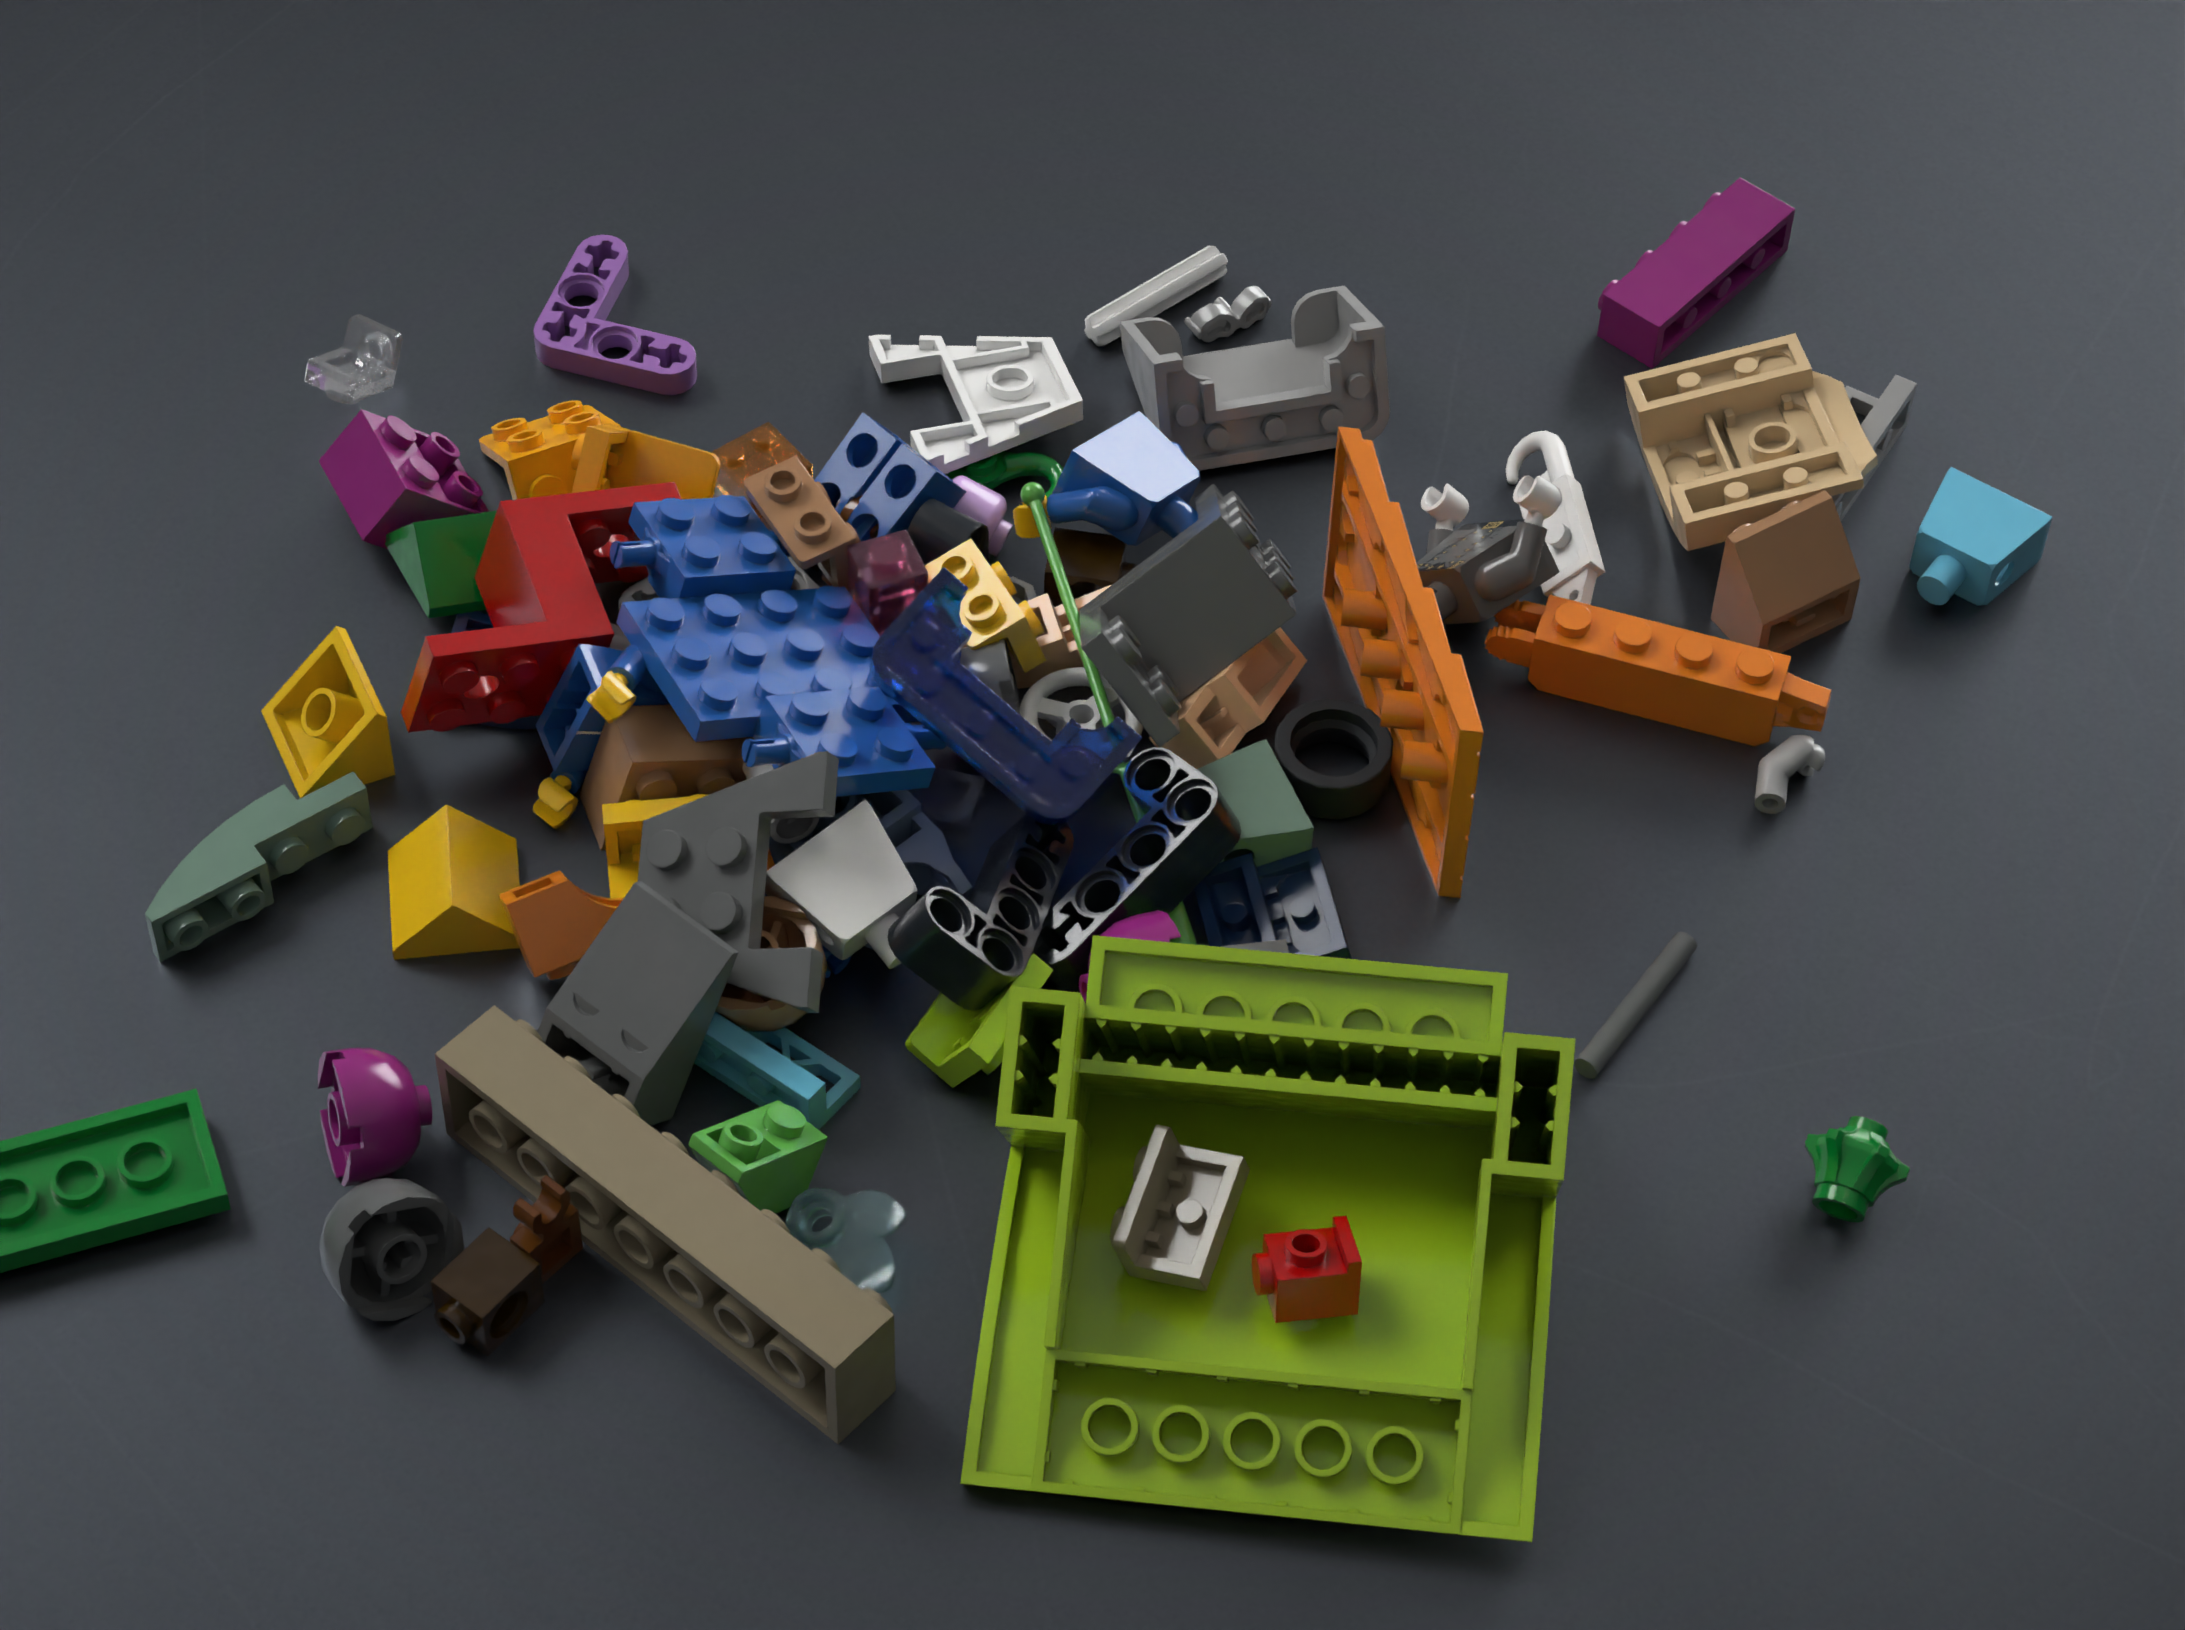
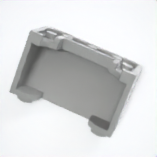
(1265, 395)

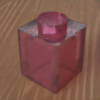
(885, 577)

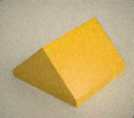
(330, 719)
(449, 887)

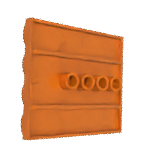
(1402, 659)

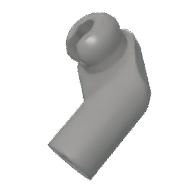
(1774, 770)

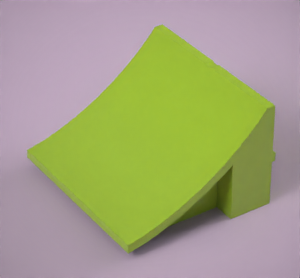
(1347, 1098)

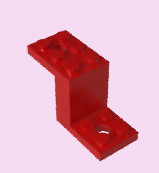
(541, 603)

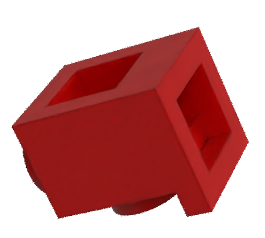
(1309, 1272)

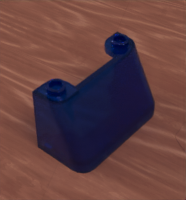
(922, 672)

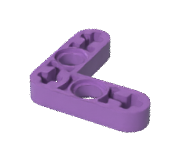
(592, 334)

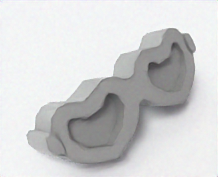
(1222, 319)

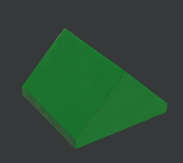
(442, 561)

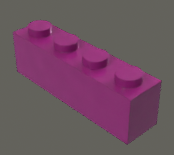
(1694, 272)

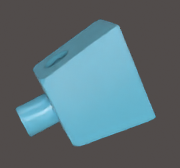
(1975, 541)

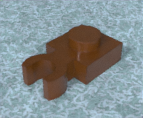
(548, 1228)

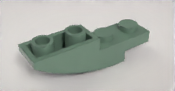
(232, 867)

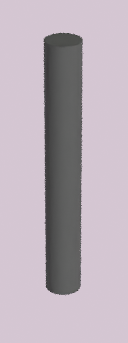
(1635, 1005)

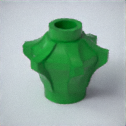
(1853, 1168)

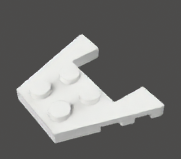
(1001, 386)

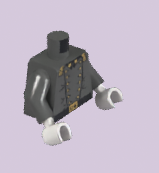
(1486, 563)

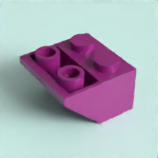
(397, 476)

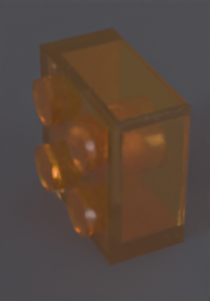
(750, 455)

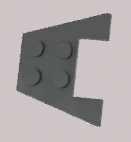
(714, 869)

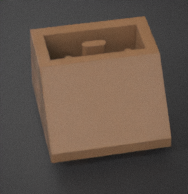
(1786, 577)

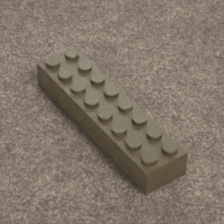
(671, 1223)

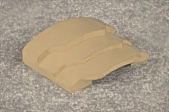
(1744, 437)

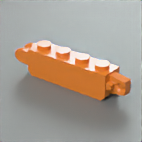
(1656, 670)

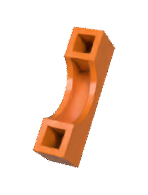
(557, 922)

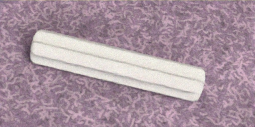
(1156, 294)

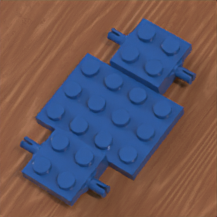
(760, 658)

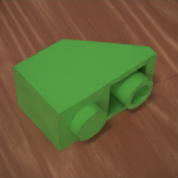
(764, 1153)

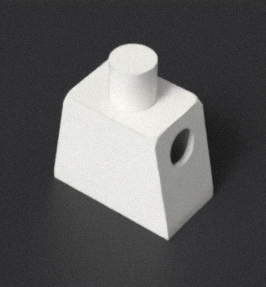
(848, 884)

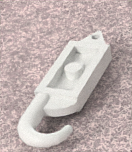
(1570, 527)

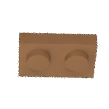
(803, 518)

